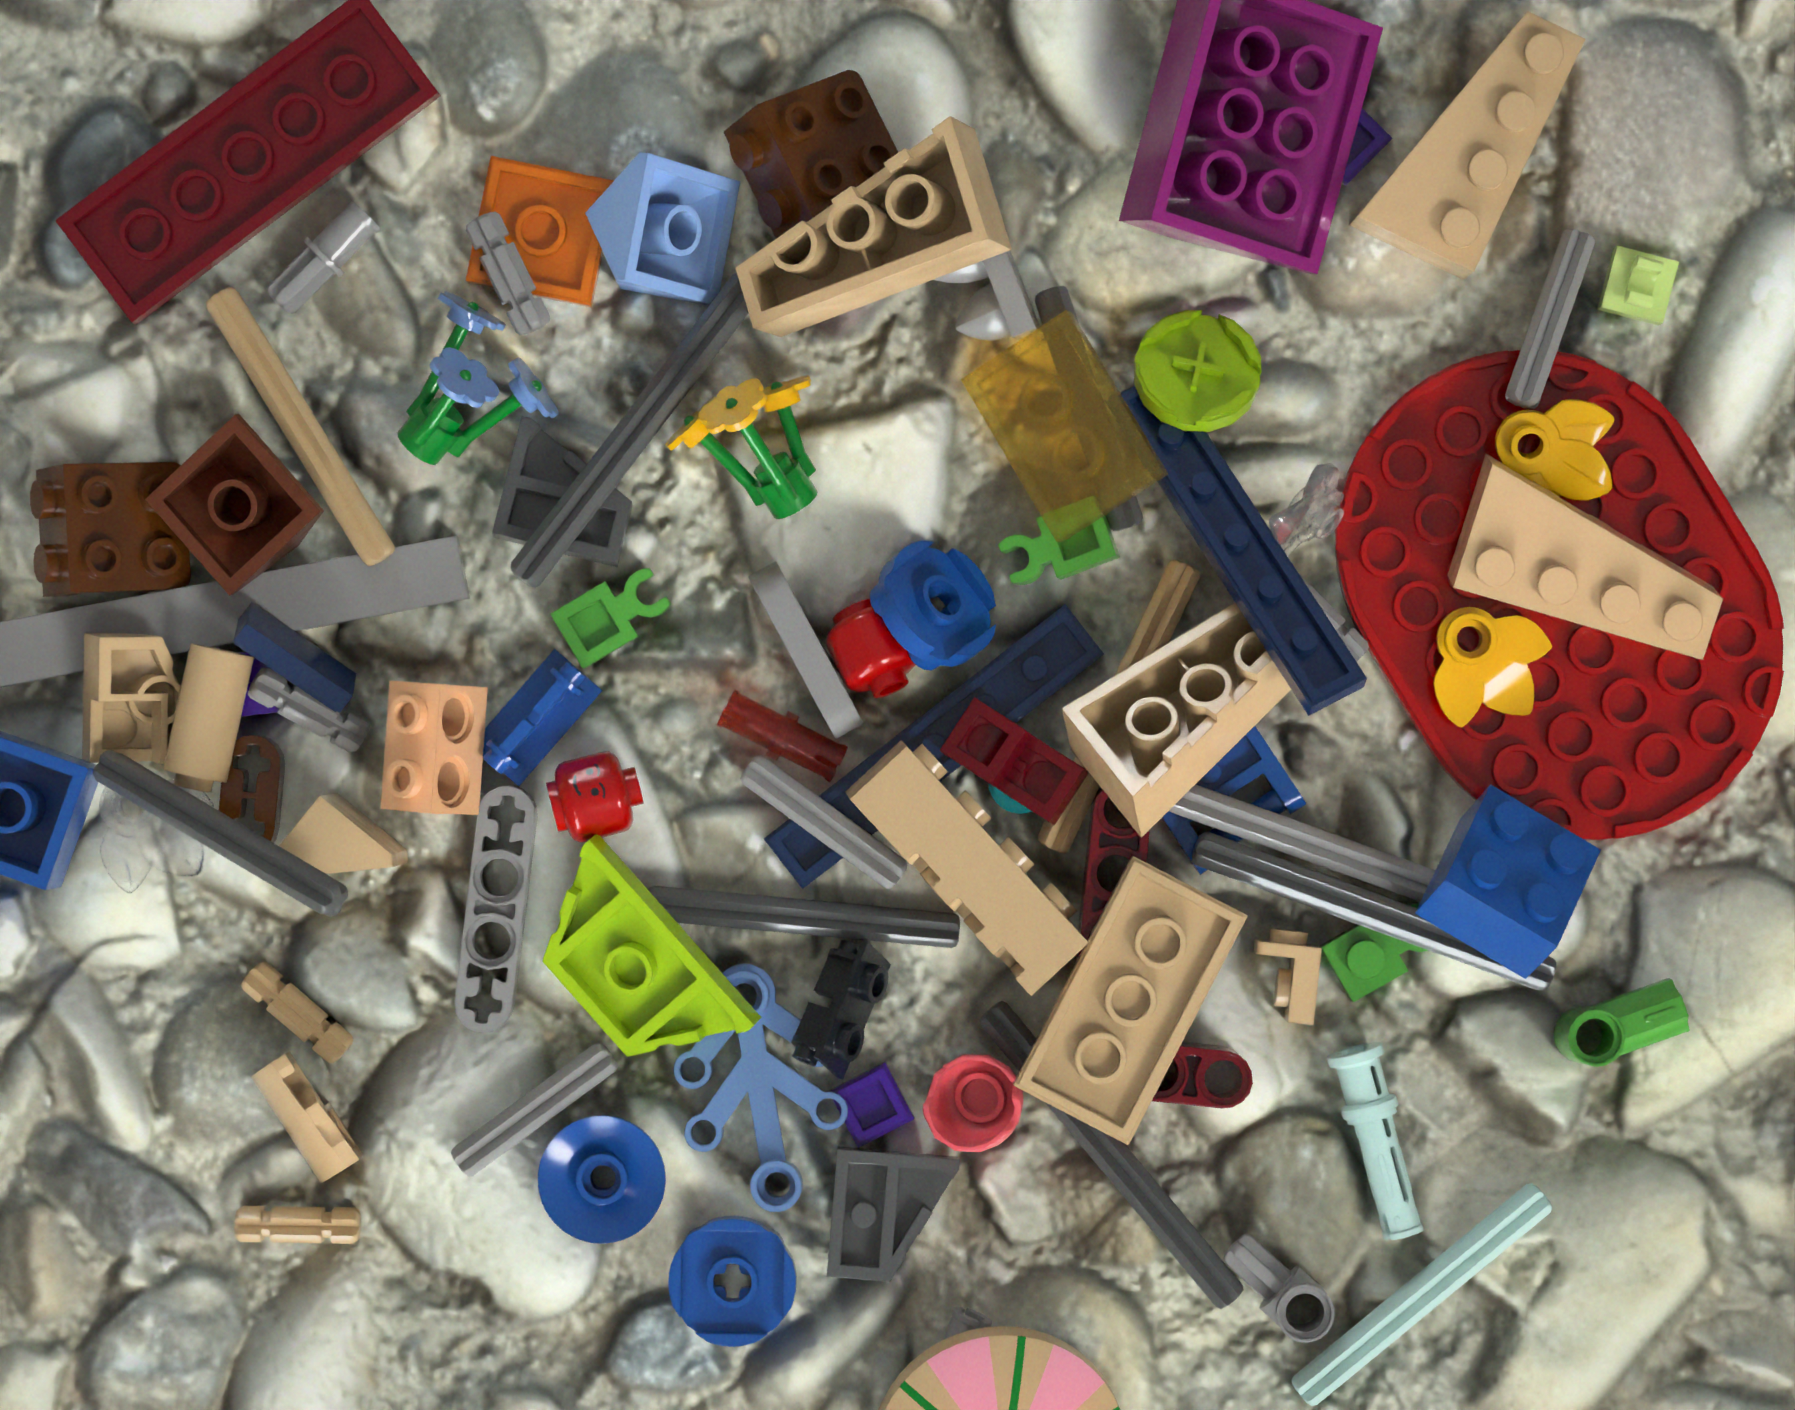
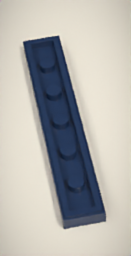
(1251, 563)
(1008, 684)

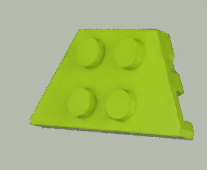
(636, 962)

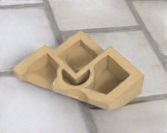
(128, 696)
(306, 1119)

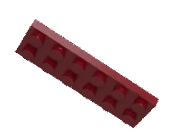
(247, 158)

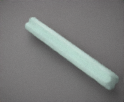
(1421, 1294)

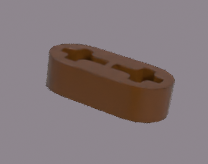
(268, 785)

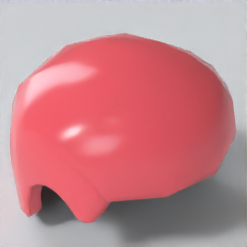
(973, 1103)

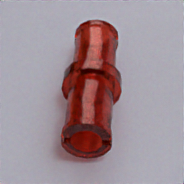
(782, 735)

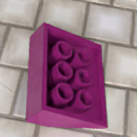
(1252, 127)

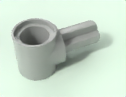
(1278, 1287)

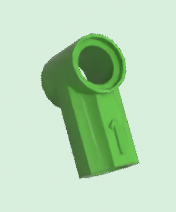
(1625, 1023)

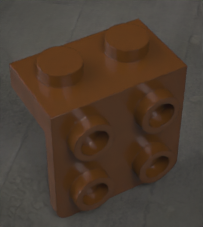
(809, 148)
(103, 531)

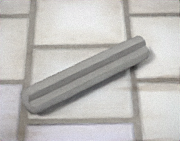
(1550, 319)
(823, 821)
(534, 1109)

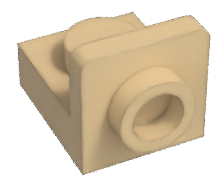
(1298, 985)

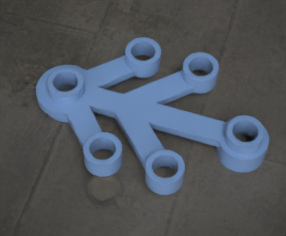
(758, 1075)

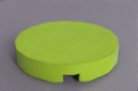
(1197, 371)

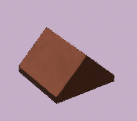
(235, 506)

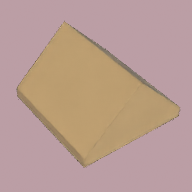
(342, 839)

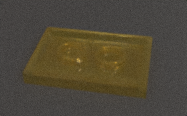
(1064, 426)

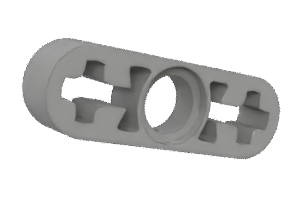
(805, 650)

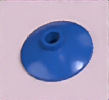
(597, 1212)

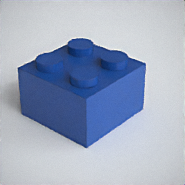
(40, 810)
(1508, 882)

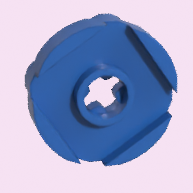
(905, 605)
(706, 1307)

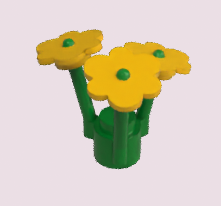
(780, 480)

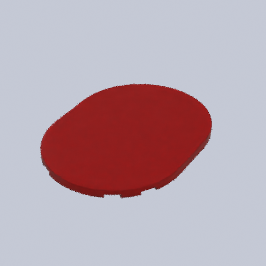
(1616, 725)

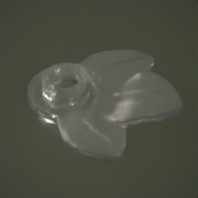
(1311, 512)
(145, 841)

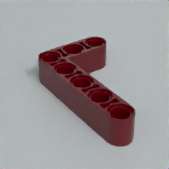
(1191, 1059)

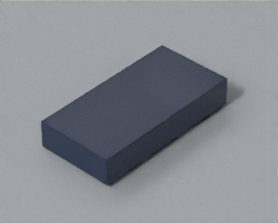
(294, 658)

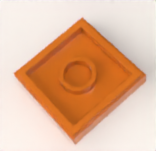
(548, 226)

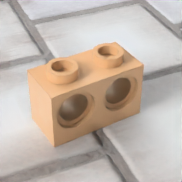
(434, 748)

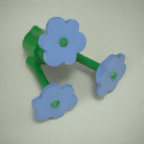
(434, 421)

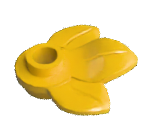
(1566, 455)
(1493, 671)

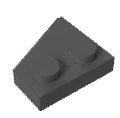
(534, 484)
(881, 1208)

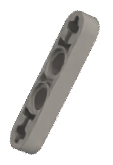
(487, 907)

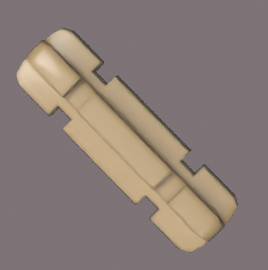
(297, 1012)
(297, 1224)

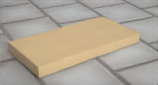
(1130, 1000)

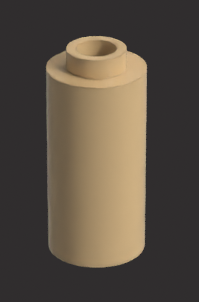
(207, 716)

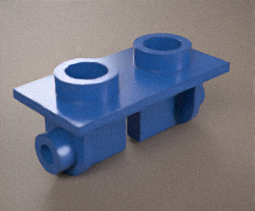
(537, 717)

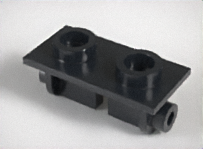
(835, 1035)

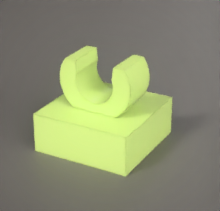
(1638, 285)

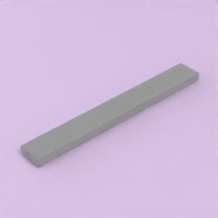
(207, 616)

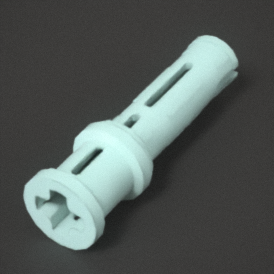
(1371, 1111)

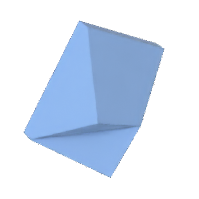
(666, 228)

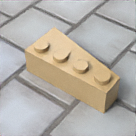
(1466, 165)
(894, 231)
(1561, 562)
(1174, 715)
(967, 866)

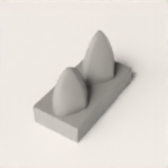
(999, 307)

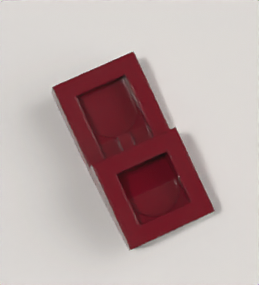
(1014, 761)

